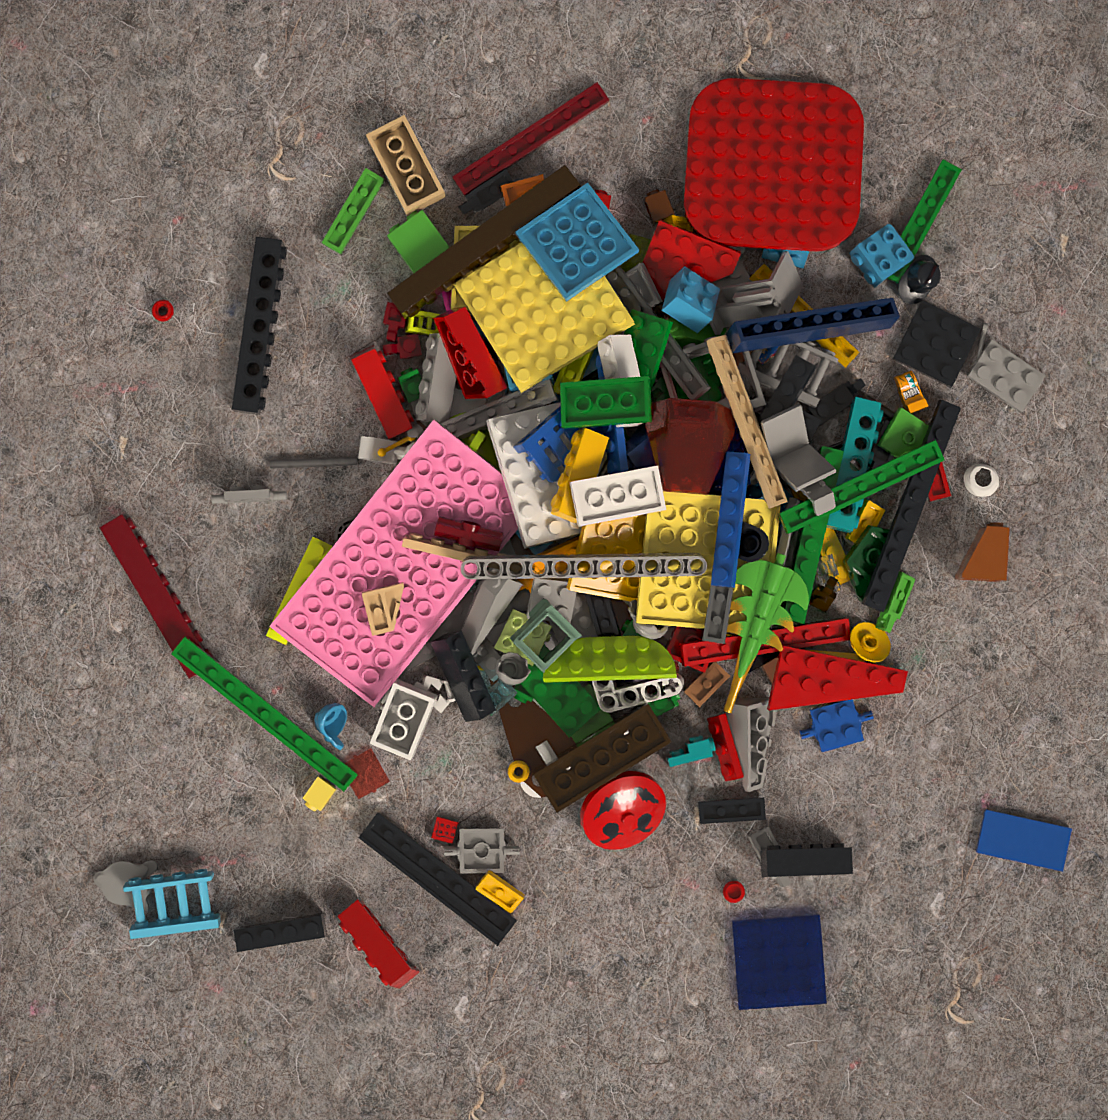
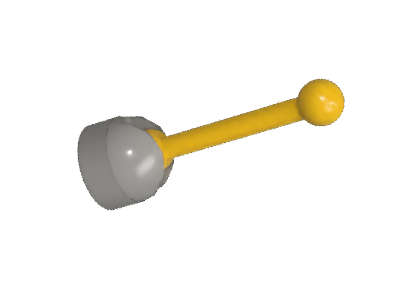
(412, 436)

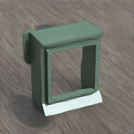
(537, 615)

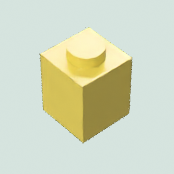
(319, 794)

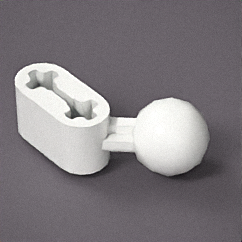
(369, 450)

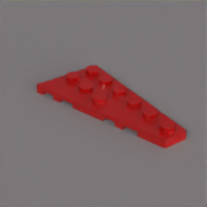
(819, 678)

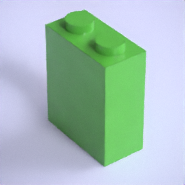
(417, 240)

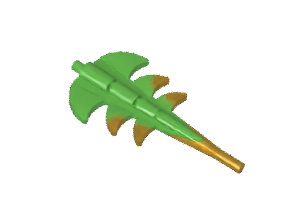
(770, 586)

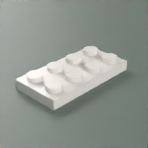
(617, 496)

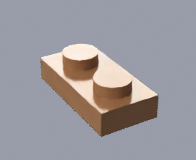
(706, 684)

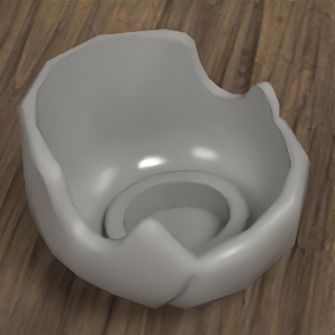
(512, 668)

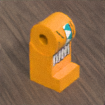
(910, 392)

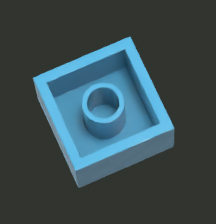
(691, 299)

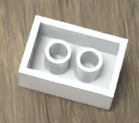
(403, 719)

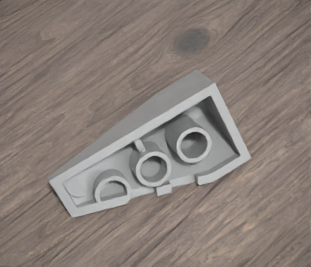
(486, 608)
(750, 730)

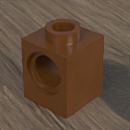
(658, 206)

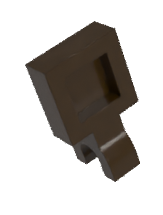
(823, 596)

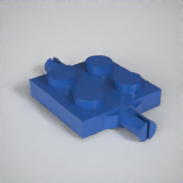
(836, 725)

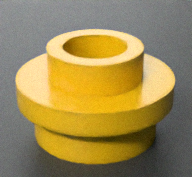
(513, 776)

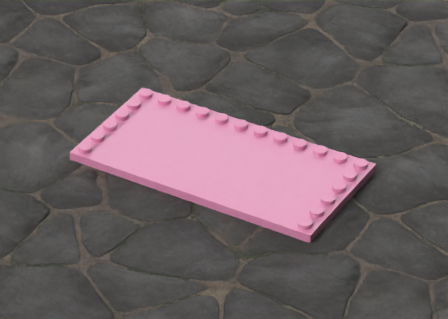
(328, 610)

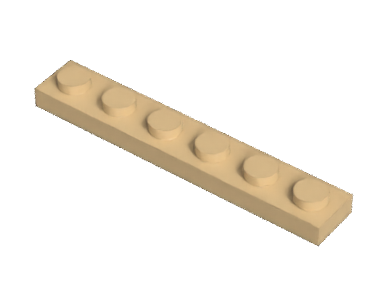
(455, 551)

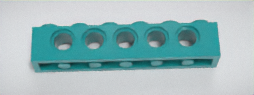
(859, 409)

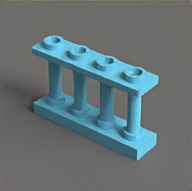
(164, 924)

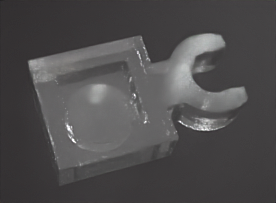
(827, 568)

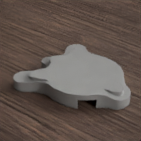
(117, 874)

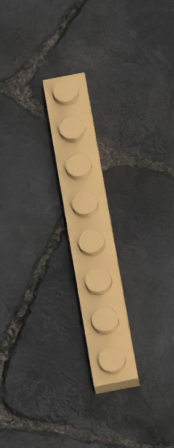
(746, 421)

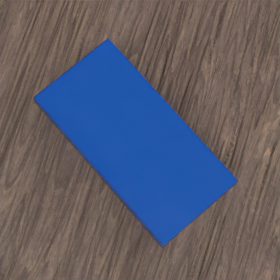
(1023, 840)

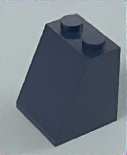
(639, 450)

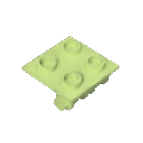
(534, 640)

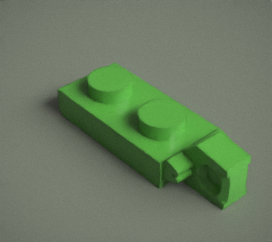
(896, 602)

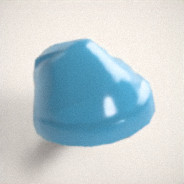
(330, 723)

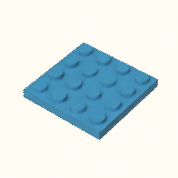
(577, 242)

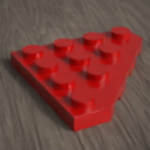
(677, 247)

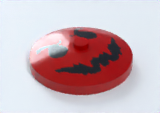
(623, 811)

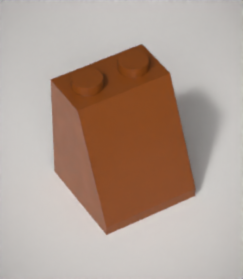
(987, 555)

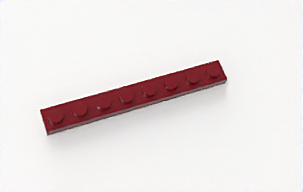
(531, 138)

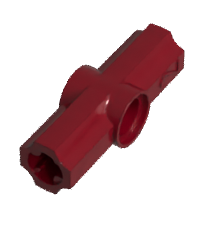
(468, 533)

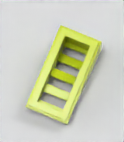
(419, 330)

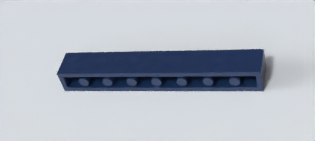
(812, 325)

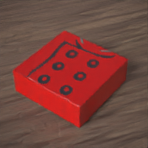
(444, 830)

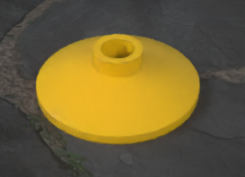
(870, 642)

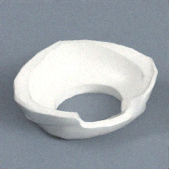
(973, 487)

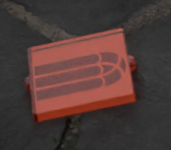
(370, 773)

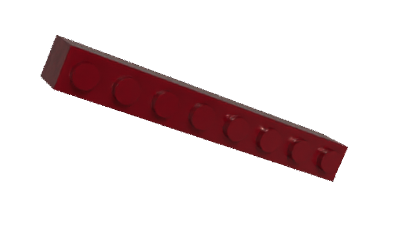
(151, 585)

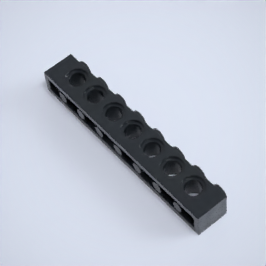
(263, 249)

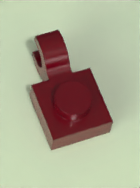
(394, 320)
(407, 346)

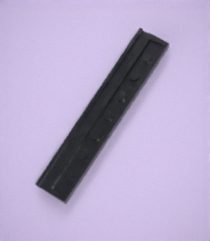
(437, 878)

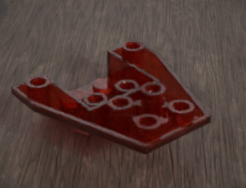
(689, 442)

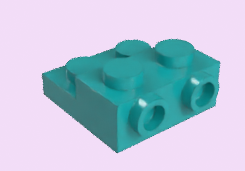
(697, 749)

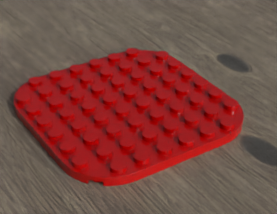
(774, 164)

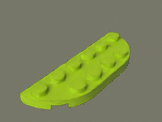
(612, 660)

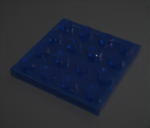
(779, 962)

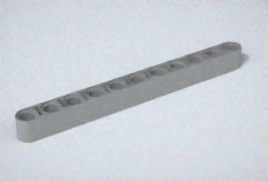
(593, 571)

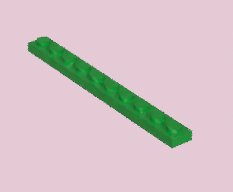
(264, 713)

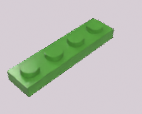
(353, 211)

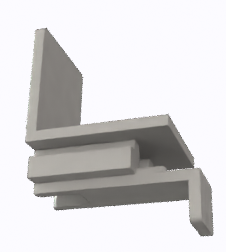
(760, 297)
(796, 459)

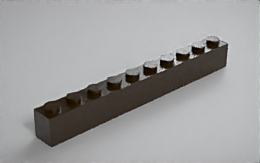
(480, 244)

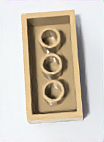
(405, 165)

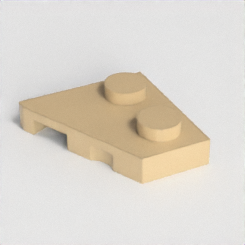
(382, 607)

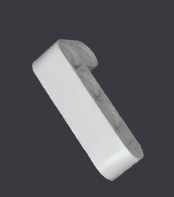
(639, 688)

